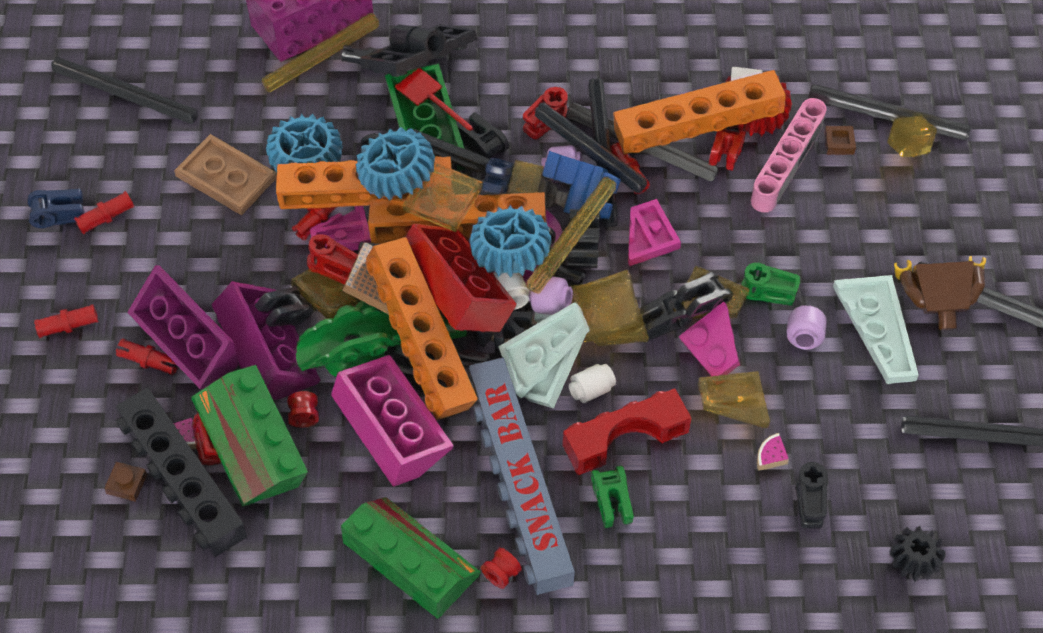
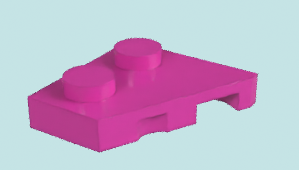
(346, 229)
(713, 342)

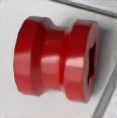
(303, 409)
(501, 568)

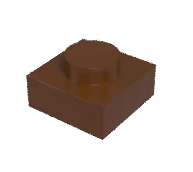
(839, 140)
(125, 481)

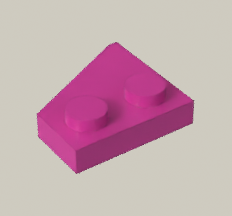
(650, 233)

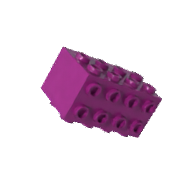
(299, 25)

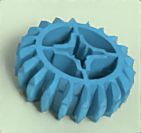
(302, 139)
(412, 158)
(510, 241)

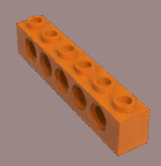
(699, 112)
(326, 184)
(391, 222)
(398, 258)

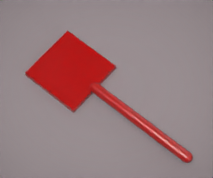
(420, 87)

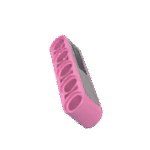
(788, 155)

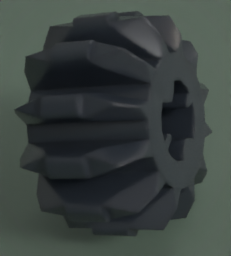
(917, 553)

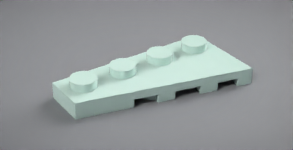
(880, 323)

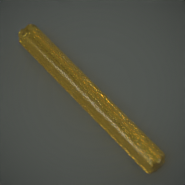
(320, 52)
(571, 235)

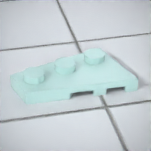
(542, 347)
(550, 385)

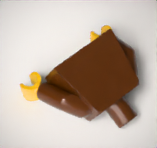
(943, 287)

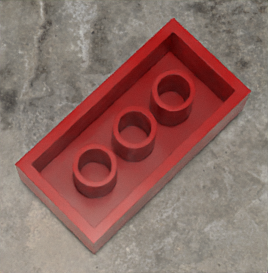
(458, 285)

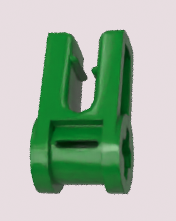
(771, 284)
(608, 485)

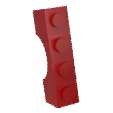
(658, 416)

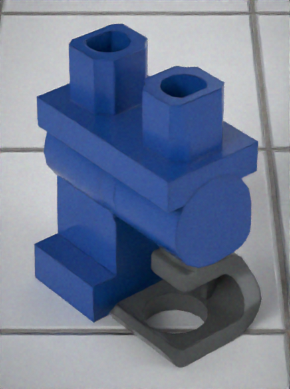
(582, 178)

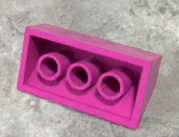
(390, 419)

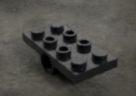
(415, 46)

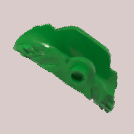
(326, 346)

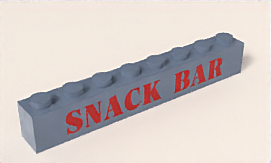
(520, 478)

